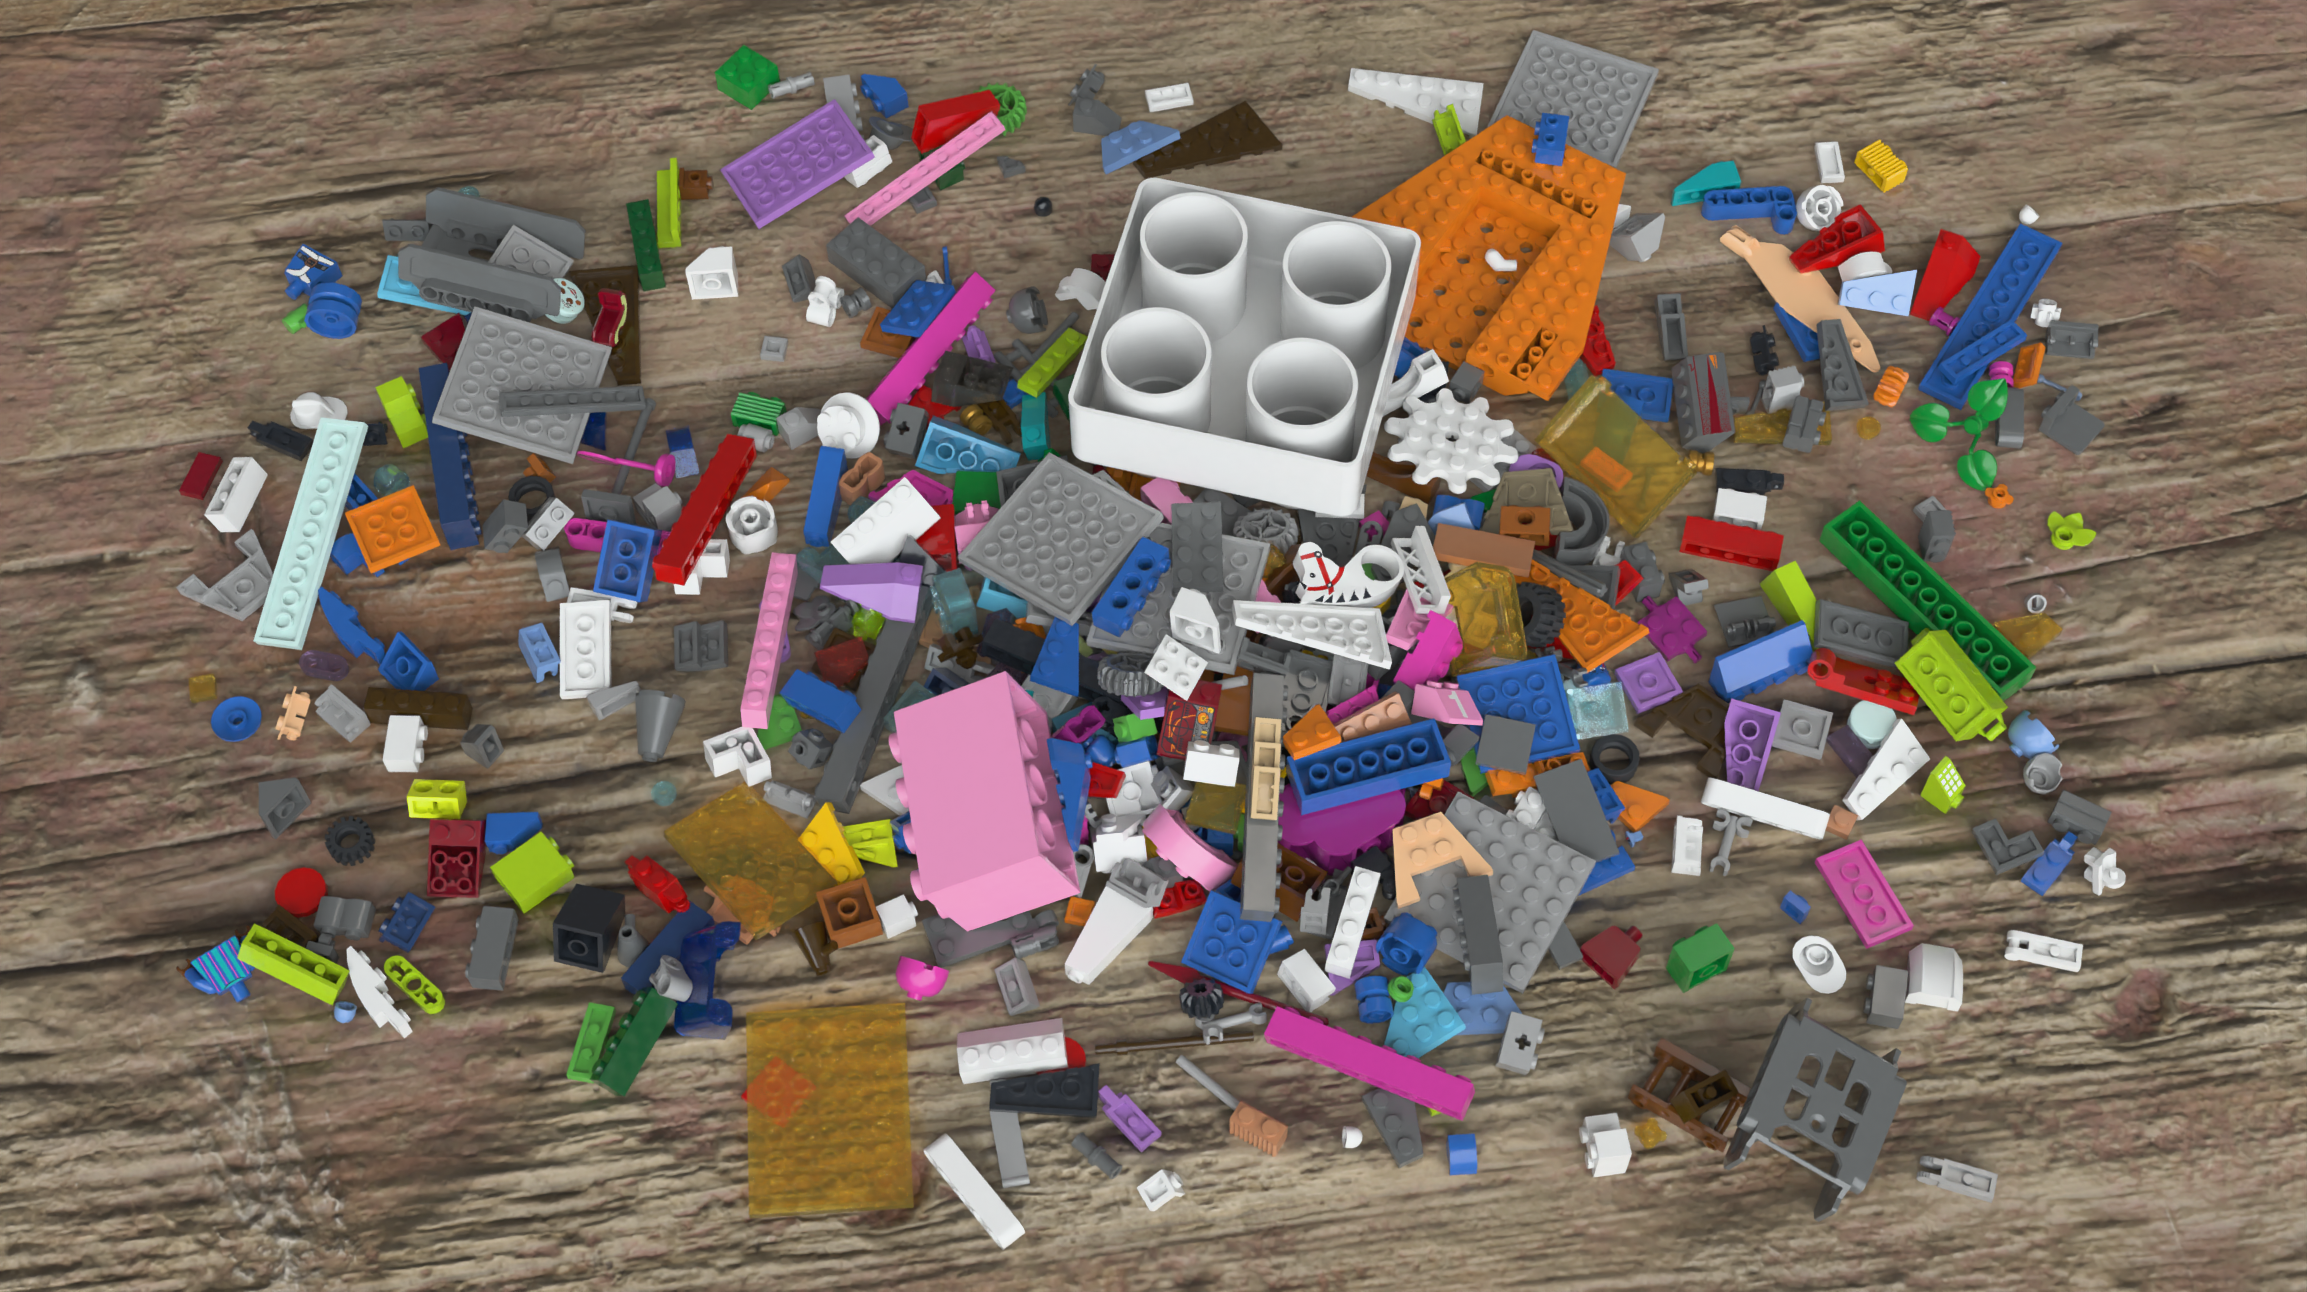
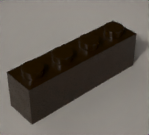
(434, 708)

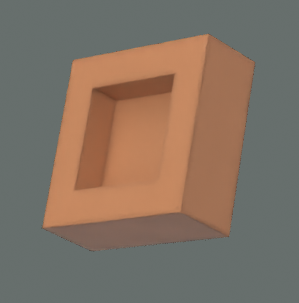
(1841, 822)

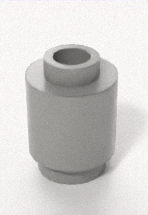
(763, 437)

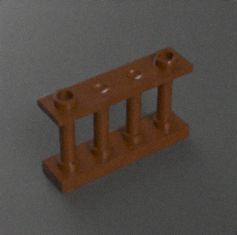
(1691, 1069)

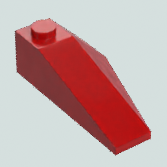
(1846, 237)
(1948, 270)

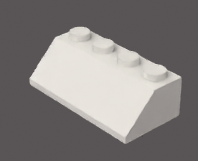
(884, 527)
(1011, 1051)

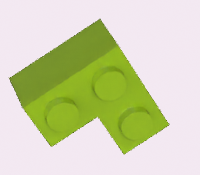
(402, 411)

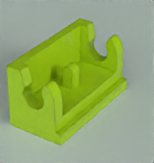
(1448, 129)

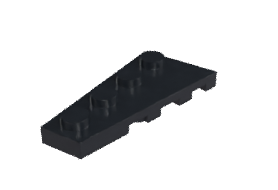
(1056, 1093)

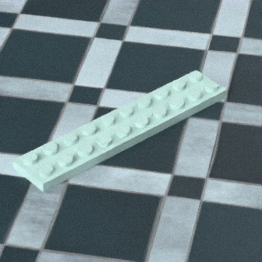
(311, 533)

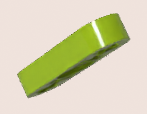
(418, 994)

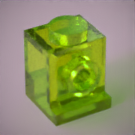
(867, 623)

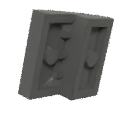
(701, 646)

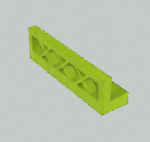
(669, 207)

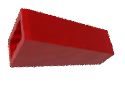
(945, 119)

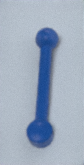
(947, 280)

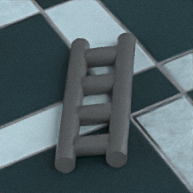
(1022, 350)

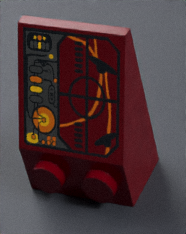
(1189, 719)

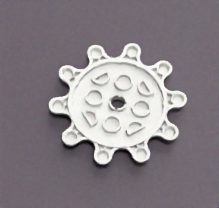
(1469, 457)

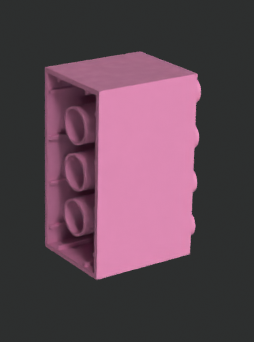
(982, 803)

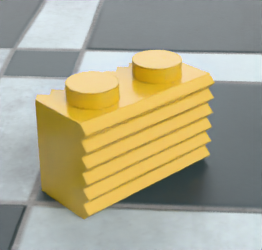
(1881, 165)

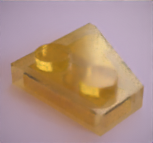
(2029, 633)

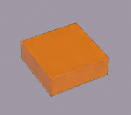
(1079, 911)

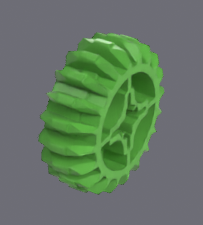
(1008, 96)

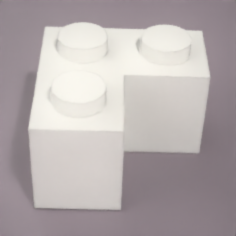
(712, 563)
(740, 751)
(1606, 1145)

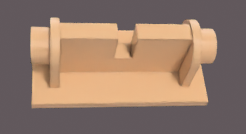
(290, 724)

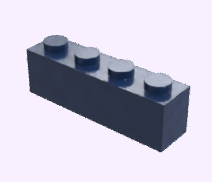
(666, 943)

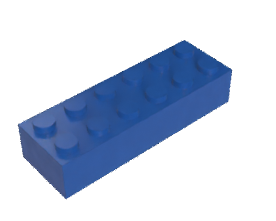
(1369, 766)

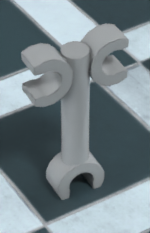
(1730, 825)
(1215, 1027)

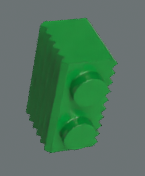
(757, 411)

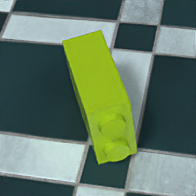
(533, 871)

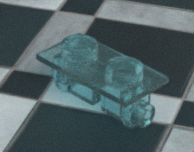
(1576, 378)

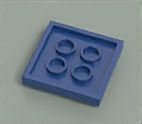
(1230, 946)

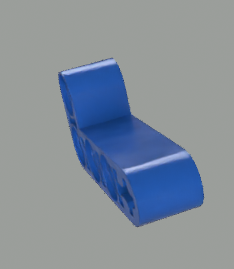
(1752, 203)

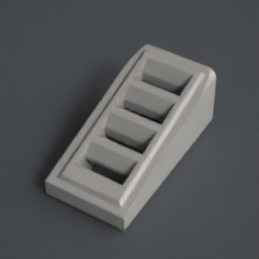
(612, 699)

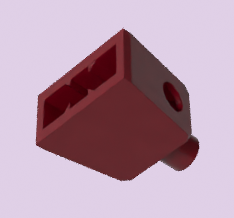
(1612, 953)

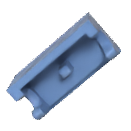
(538, 651)

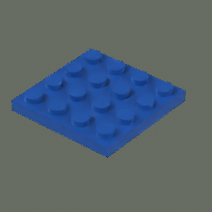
(1529, 694)

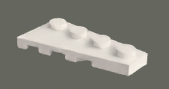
(1886, 770)

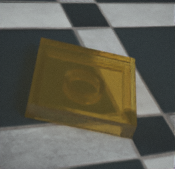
(1216, 806)

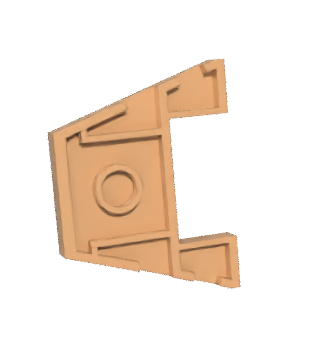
(1426, 846)

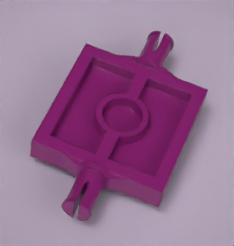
(1673, 629)

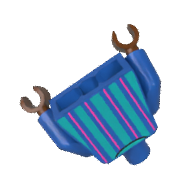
(220, 969)

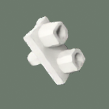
(2103, 870)

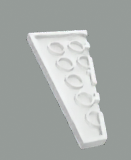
(1334, 629)

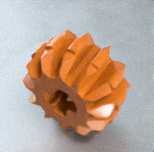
(1891, 386)

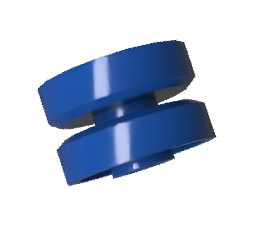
(333, 310)

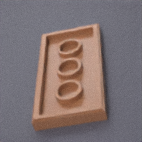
(1469, 546)

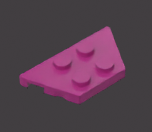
(929, 489)

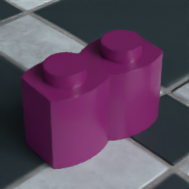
(1081, 726)

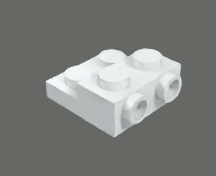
(1051, 700)
(1136, 791)
(1532, 812)

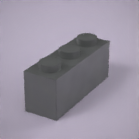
(492, 948)

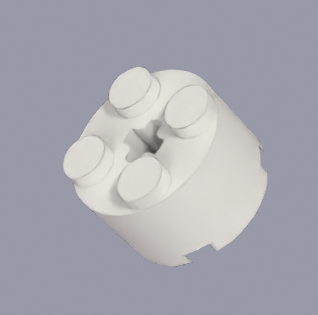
(752, 525)

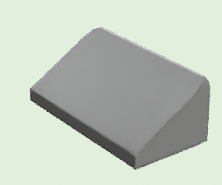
(1016, 987)

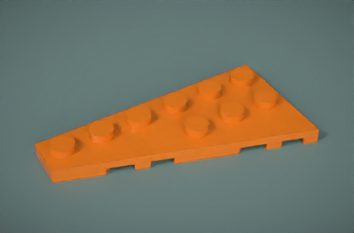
(1591, 627)

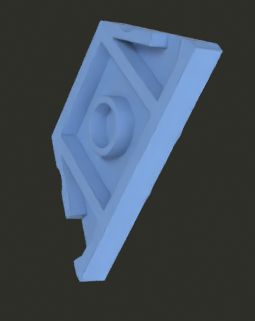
(1133, 143)
(1480, 1012)

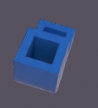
(348, 556)

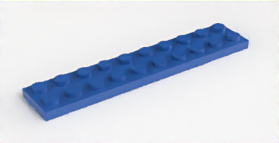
(1996, 302)

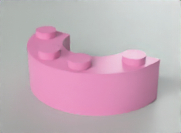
(1187, 850)

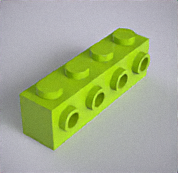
(293, 964)

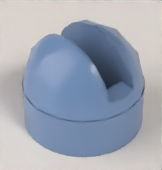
(344, 1011)

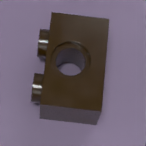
(1704, 1096)

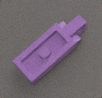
(1129, 1118)

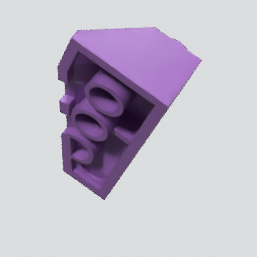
(879, 586)
(1748, 742)

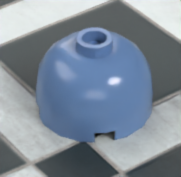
(2030, 737)

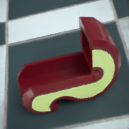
(611, 317)

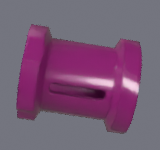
(1944, 321)

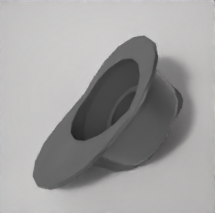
(890, 133)

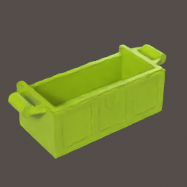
(1952, 686)

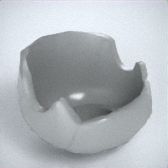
(2042, 773)

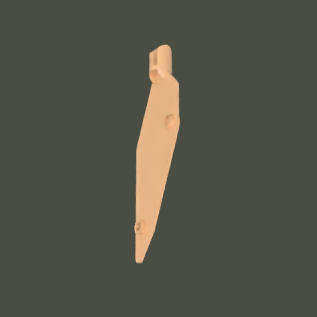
(1802, 295)

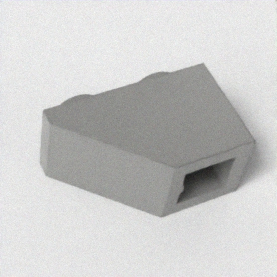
(1171, 789)

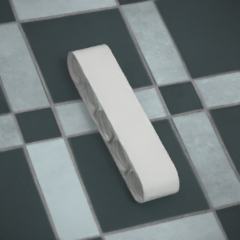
(1765, 808)
(974, 1191)

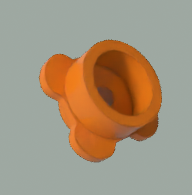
(1996, 501)

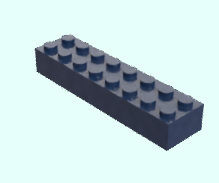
(450, 467)

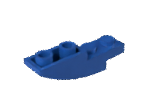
(347, 627)

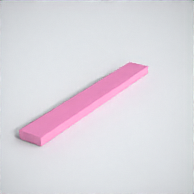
(927, 170)

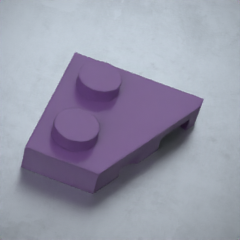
(1148, 706)
(1365, 963)

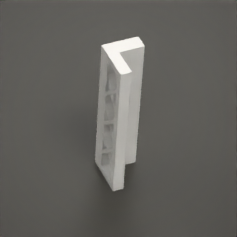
(1428, 572)

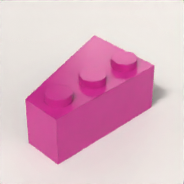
(1432, 654)

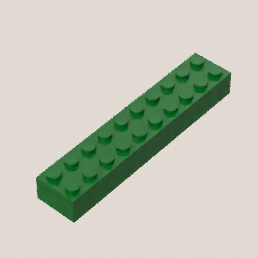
(1922, 596)

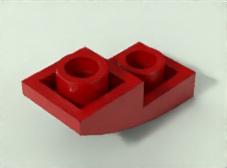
(1180, 898)

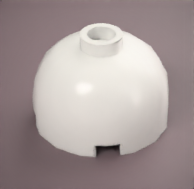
(1818, 207)

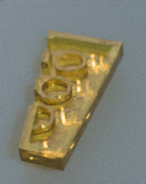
(1772, 428)

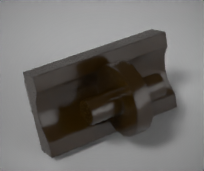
(962, 650)

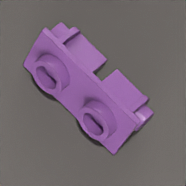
(977, 344)

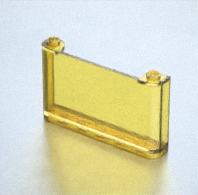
(1616, 455)

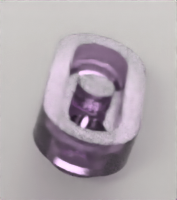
(325, 665)

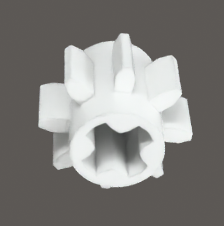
(2045, 312)

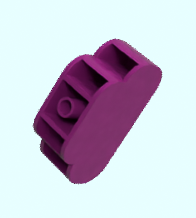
(1341, 832)

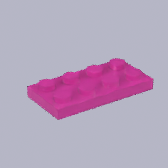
(1864, 894)

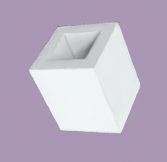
(897, 916)

